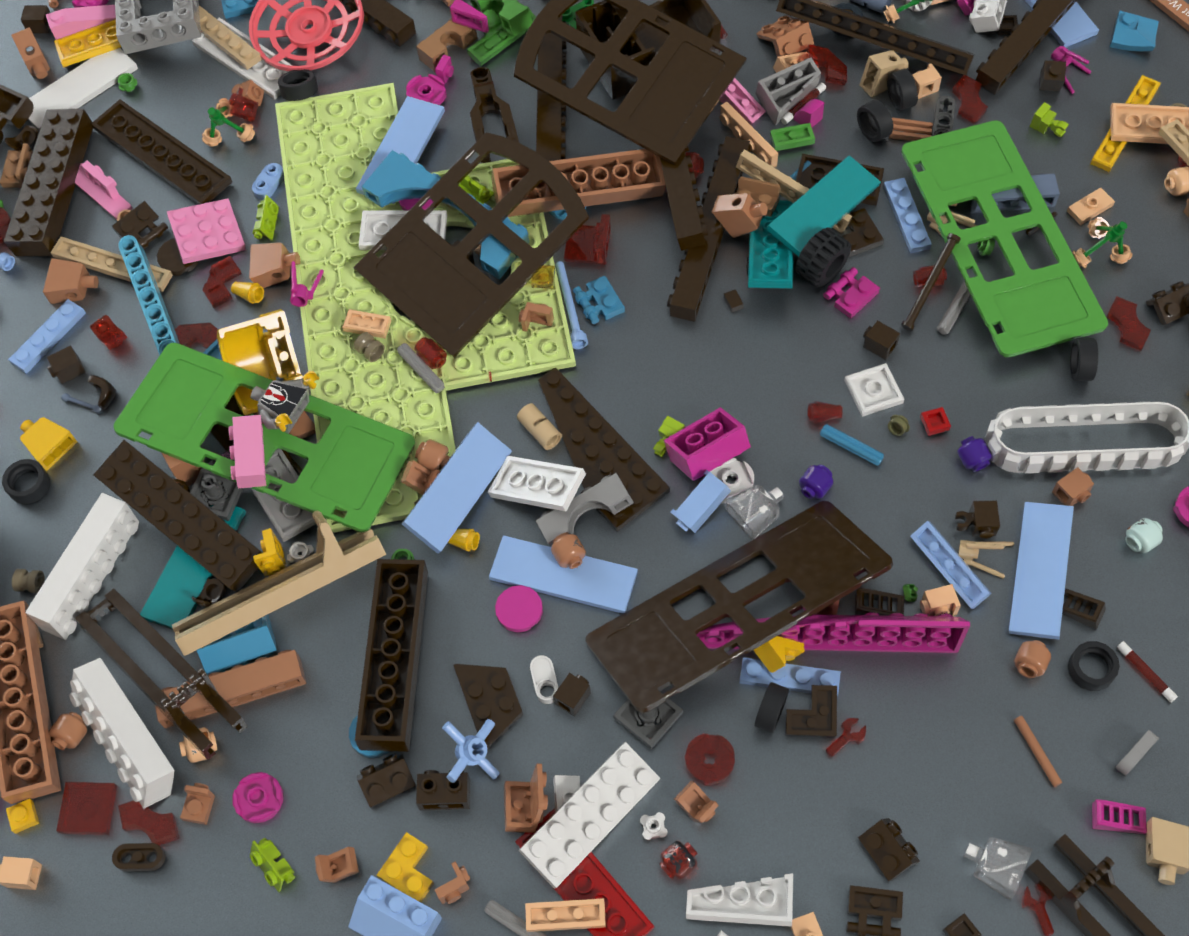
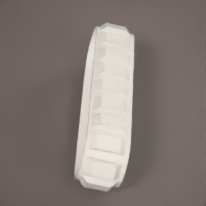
(1093, 414)

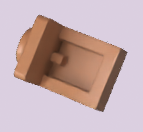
(250, 91)
(536, 313)
(418, 477)
(696, 803)
(336, 865)
(453, 889)

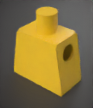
(46, 441)

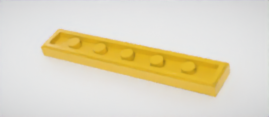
(1110, 150)

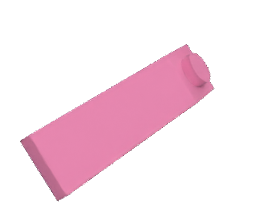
(73, 20)
(742, 102)

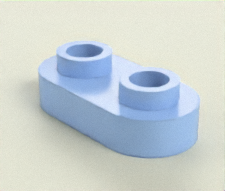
(271, 178)

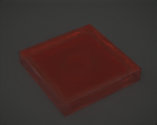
(86, 808)

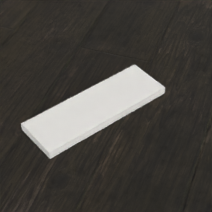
(261, 73)
(81, 84)

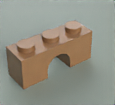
(435, 46)

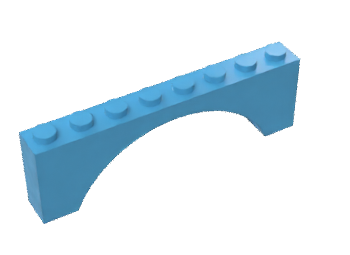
(402, 179)

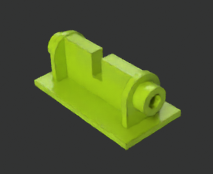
(477, 190)
(267, 217)
(275, 873)

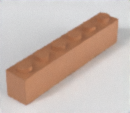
(244, 684)

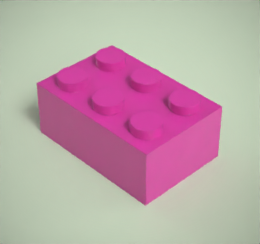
(707, 443)

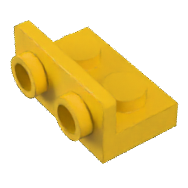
(272, 558)

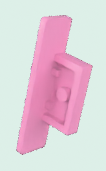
(101, 188)

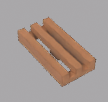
(910, 127)

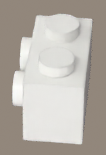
(987, 15)

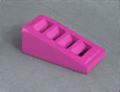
(468, 16)
(1099, 823)

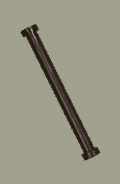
(952, 241)

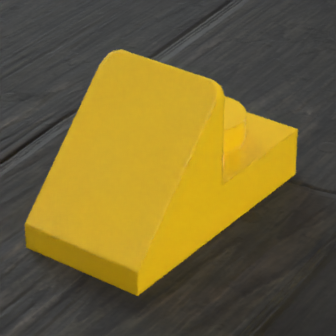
(778, 651)

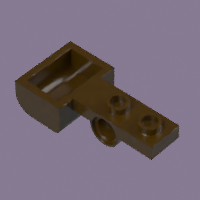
(14, 109)

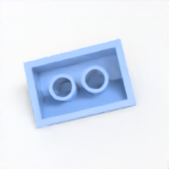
(389, 912)

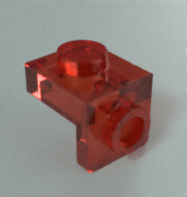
(242, 106)
(108, 332)

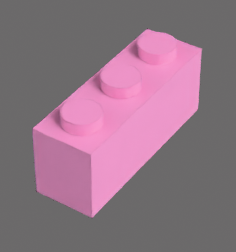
(247, 451)

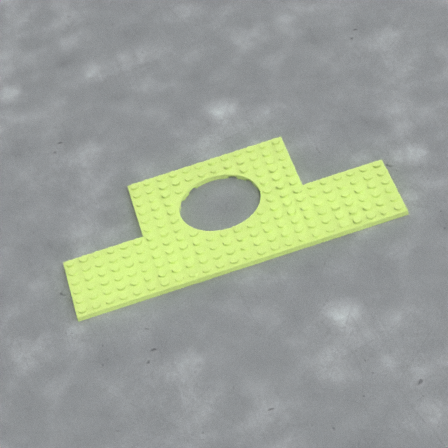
(324, 155)

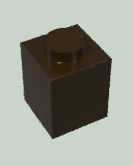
(35, 18)
(1052, 75)
(881, 339)
(65, 365)
(572, 693)

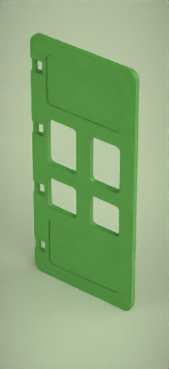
(1032, 305)
(344, 471)

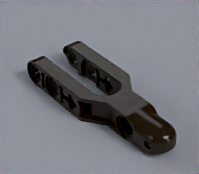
(487, 103)

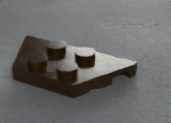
(489, 696)

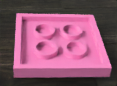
(206, 231)

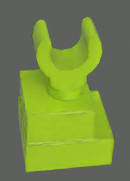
(1045, 118)
(668, 428)

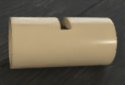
(539, 426)

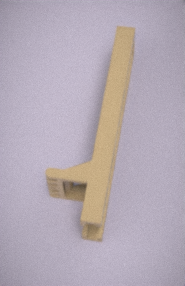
(328, 564)

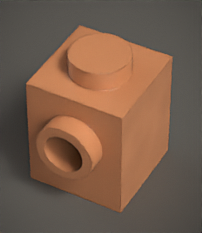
(1073, 488)

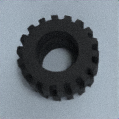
(823, 257)

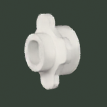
(298, 547)
(649, 832)

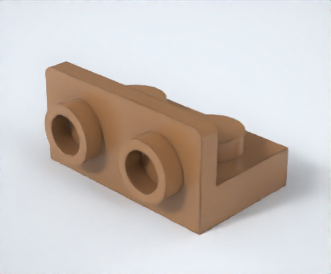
(16, 167)
(760, 192)

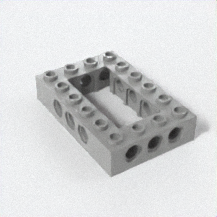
(148, 32)

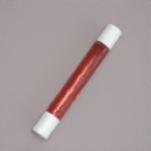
(812, 95)
(1156, 681)

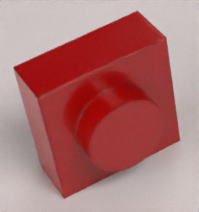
(935, 421)

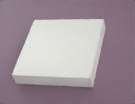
(874, 389)

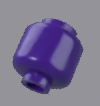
(974, 453)
(816, 481)

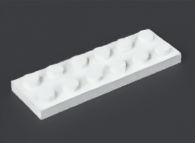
(589, 815)

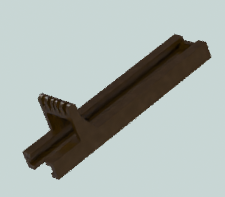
(171, 708)
(1101, 879)

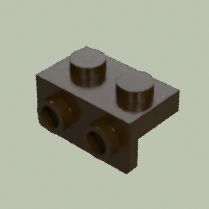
(1172, 303)
(385, 779)
(889, 848)

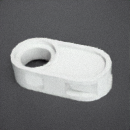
(543, 675)

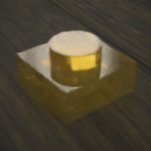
(544, 277)

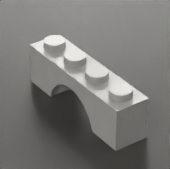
(607, 495)

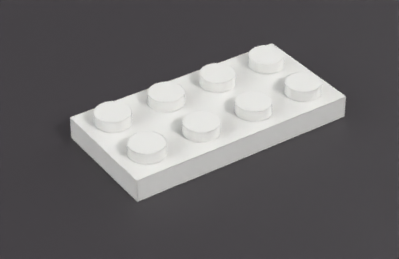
(378, 223)
(537, 483)

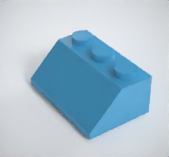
(239, 647)

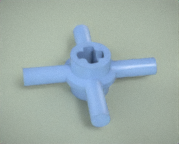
(470, 750)

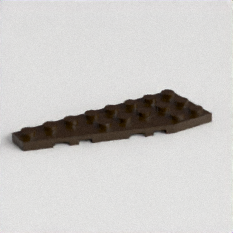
(600, 448)

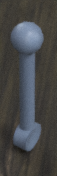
(66, 397)

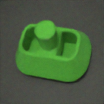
(910, 592)

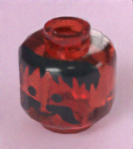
(678, 860)

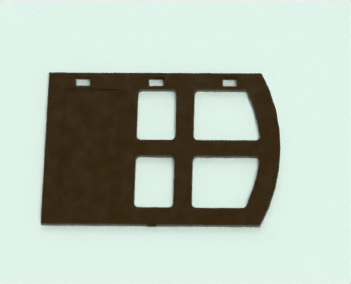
(670, 93)
(436, 280)

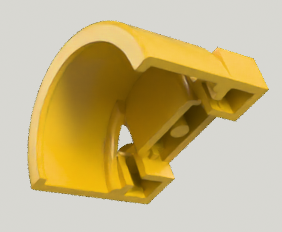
(262, 353)

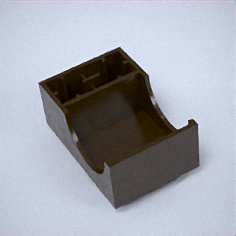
(603, 18)

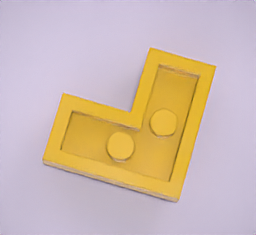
(400, 871)

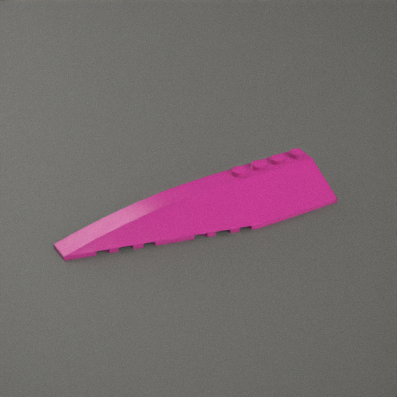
(862, 633)

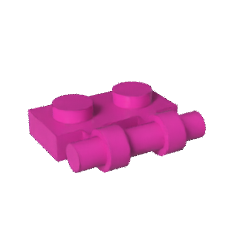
(856, 297)

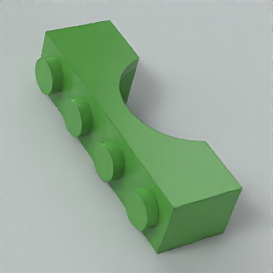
(512, 14)

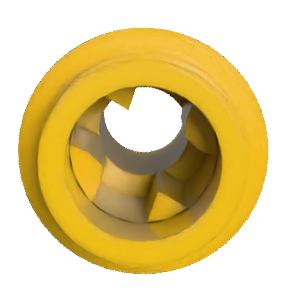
(248, 291)
(465, 539)

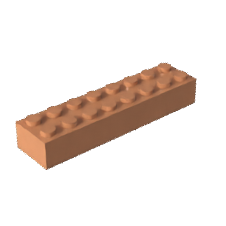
(594, 178)
(26, 748)

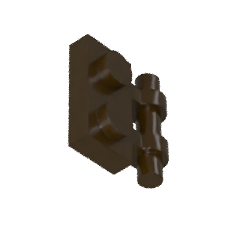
(137, 221)
(874, 903)

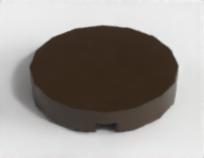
(170, 259)

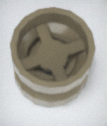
(369, 347)
(25, 580)

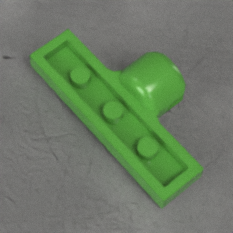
(493, 41)

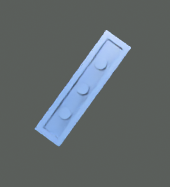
(907, 215)
(47, 336)
(950, 565)
(791, 676)

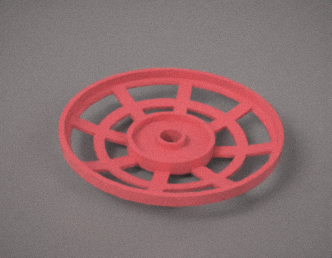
(303, 37)

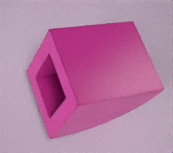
(810, 113)

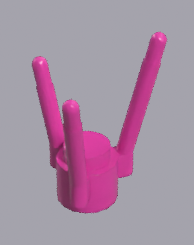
(1063, 54)
(299, 292)

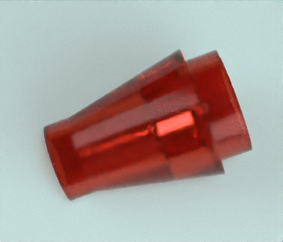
(823, 412)

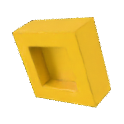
(22, 816)

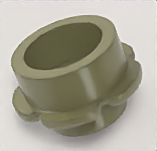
(898, 425)

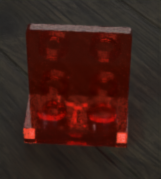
(590, 243)

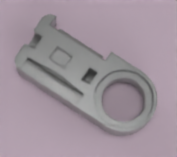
(1137, 753)

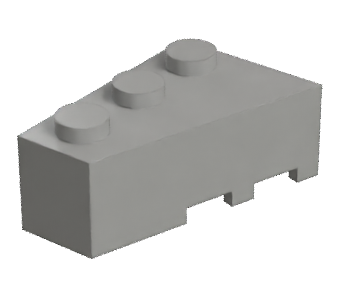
(787, 88)

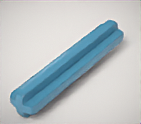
(852, 444)

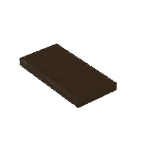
(822, 166)

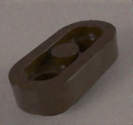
(140, 857)

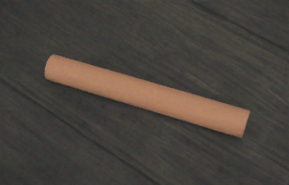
(1038, 751)

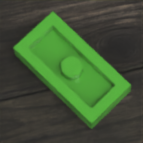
(792, 137)

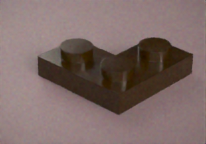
(863, 234)
(820, 719)

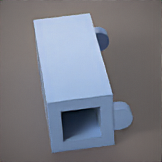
(701, 503)

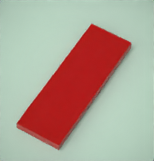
(593, 881)

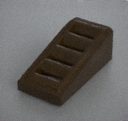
(871, 595)
(1089, 602)

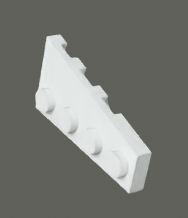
(751, 903)

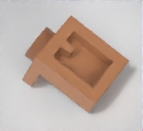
(197, 803)

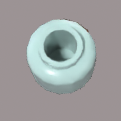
(1144, 535)

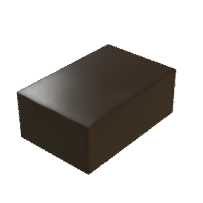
(733, 300)

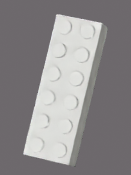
(83, 566)
(121, 733)

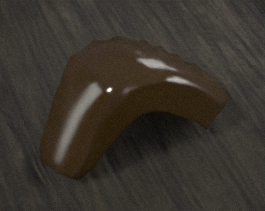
(27, 135)
(108, 391)
(211, 593)

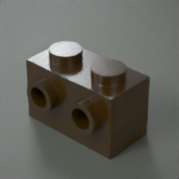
(438, 793)

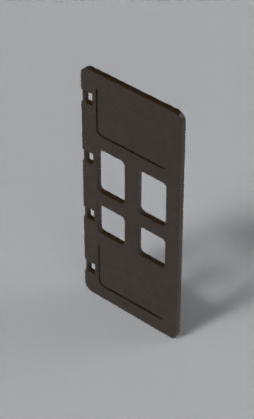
(657, 648)

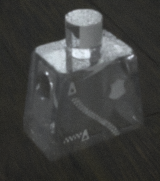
(755, 509)
(999, 864)

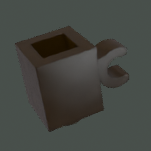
(982, 517)

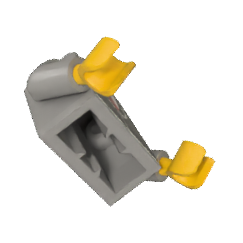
(284, 401)

